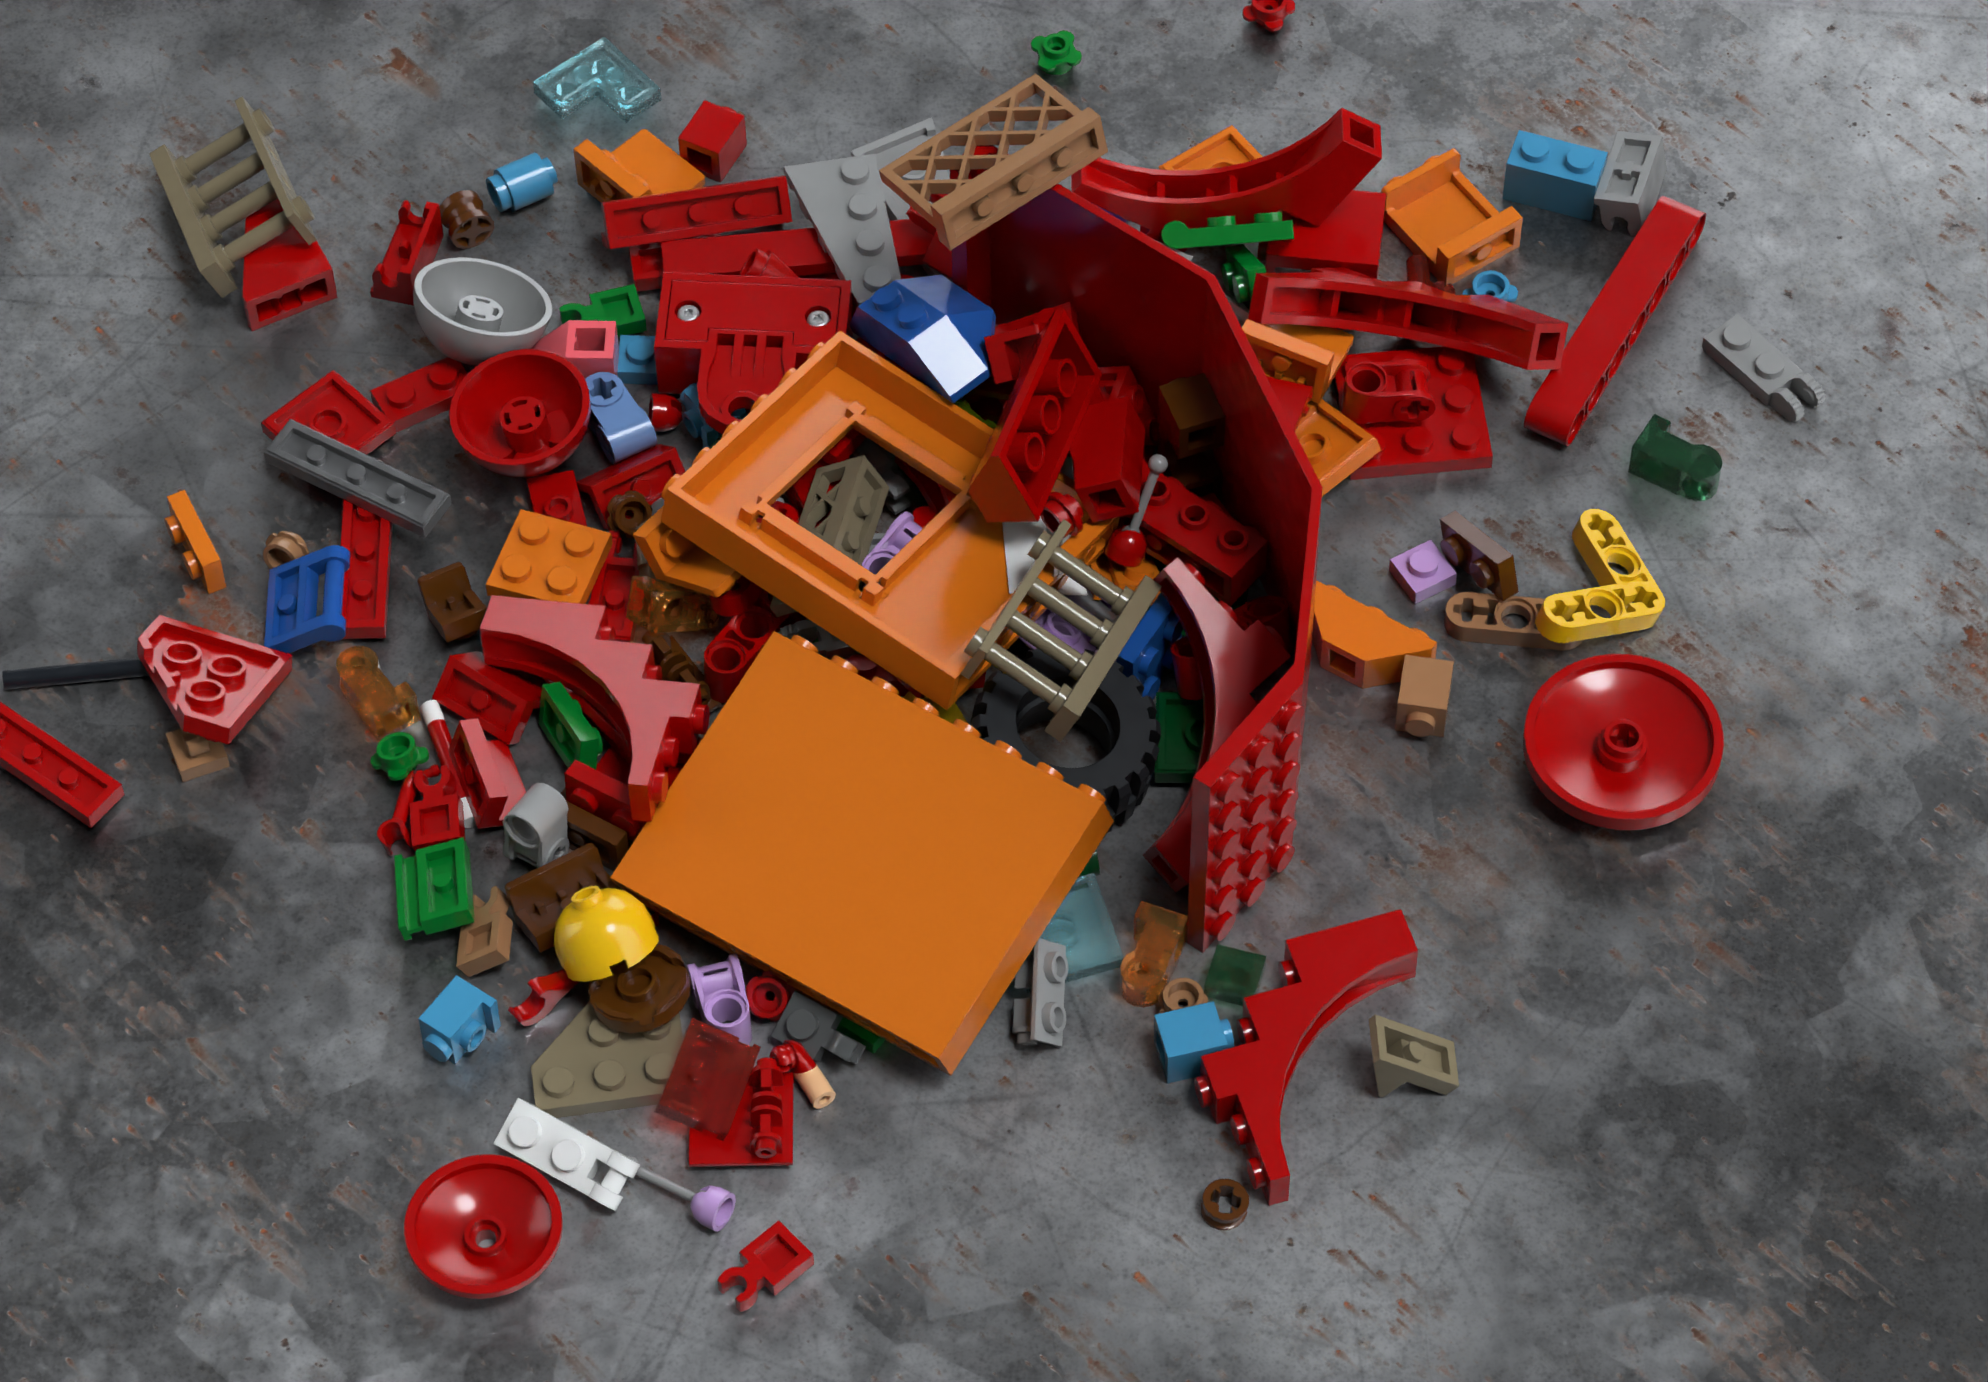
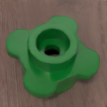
(1056, 52)
(398, 755)

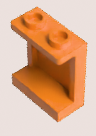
(1449, 219)

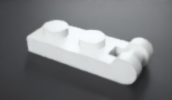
(565, 1153)

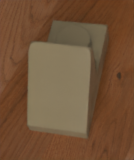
(1411, 1056)

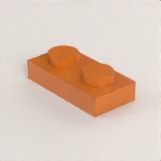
(200, 553)

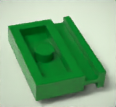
(434, 888)

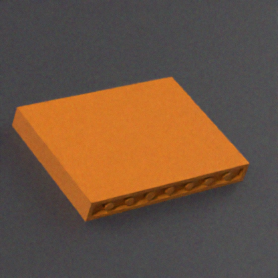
(864, 849)

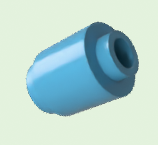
(521, 182)

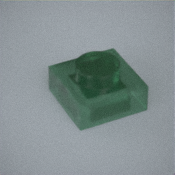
(1234, 974)

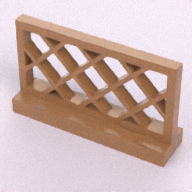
(1009, 178)

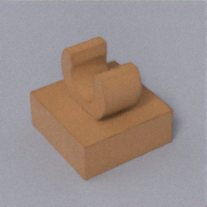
(195, 754)

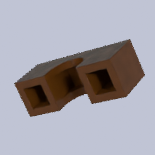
(1188, 431)

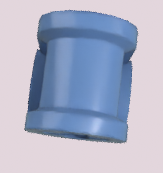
(617, 419)

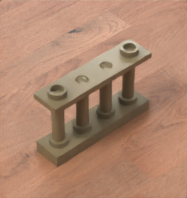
(190, 201)
(1084, 668)

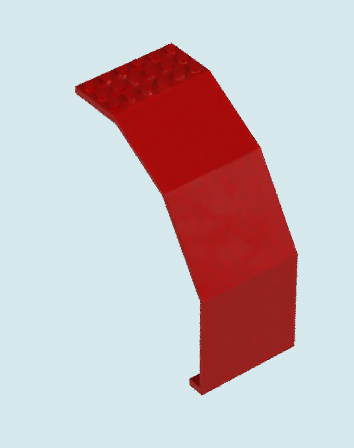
(1169, 322)

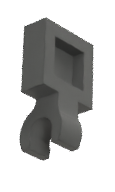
(816, 1029)

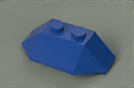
(930, 332)

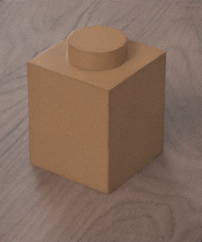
(1424, 696)

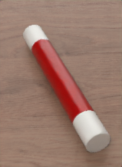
(441, 741)

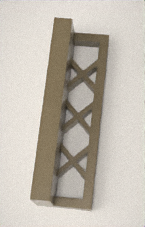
(854, 510)

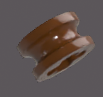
(1210, 1209)

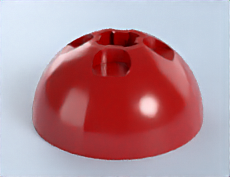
(521, 412)

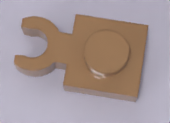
(488, 938)

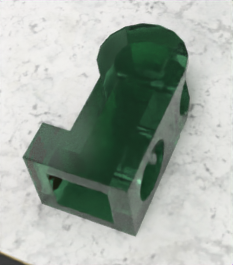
(1675, 462)

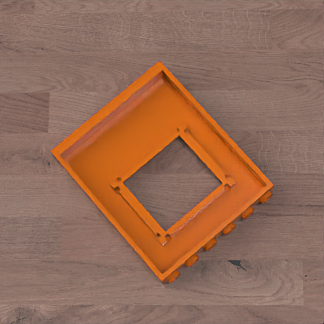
(934, 587)

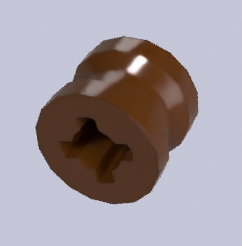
(466, 219)

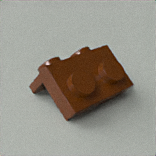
(545, 892)

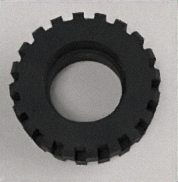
(1115, 716)

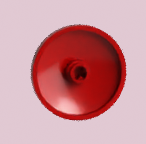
(1623, 741)

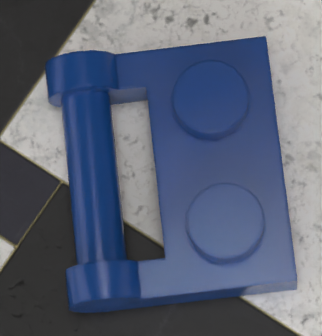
(293, 600)

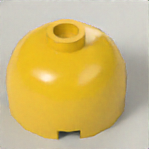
(602, 931)

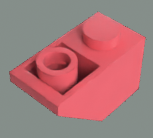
(586, 344)

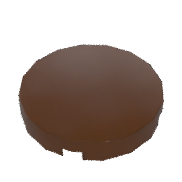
(644, 994)

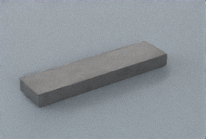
(357, 478)

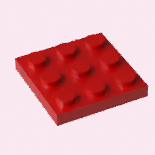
(1447, 440)

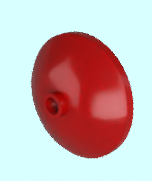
(477, 1202)

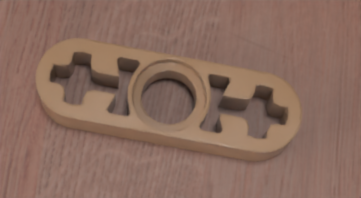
(1480, 632)

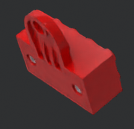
(741, 334)

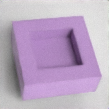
(1422, 571)

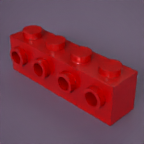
(1201, 535)

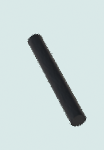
(73, 673)

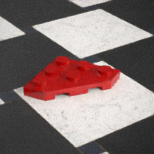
(210, 677)

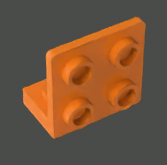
(633, 169)
(1299, 352)
(682, 561)

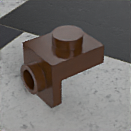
(452, 602)

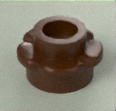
(620, 504)

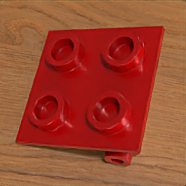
(761, 1126)

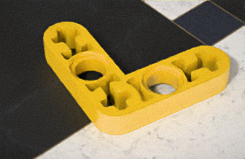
(1599, 543)

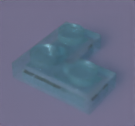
(601, 73)

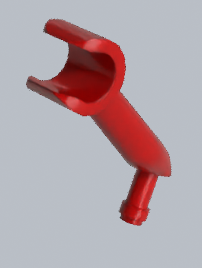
(395, 828)

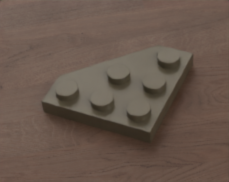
(603, 1068)

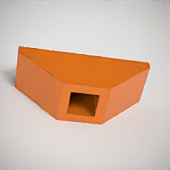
(1362, 640)

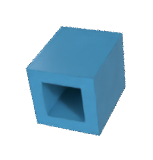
(1187, 1035)

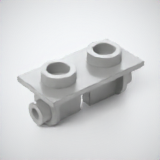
(1043, 1014)

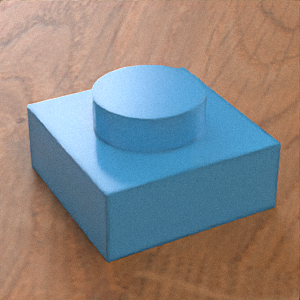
(637, 360)

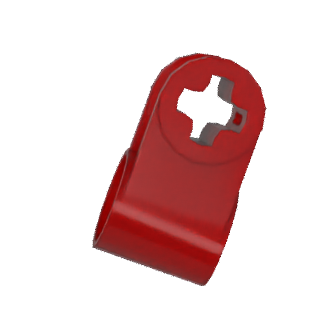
(1385, 392)

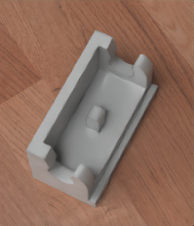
(1631, 179)

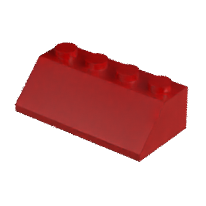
(1036, 425)

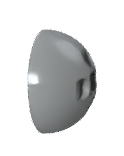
(479, 308)

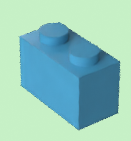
(1553, 175)

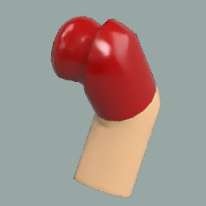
(794, 1057)

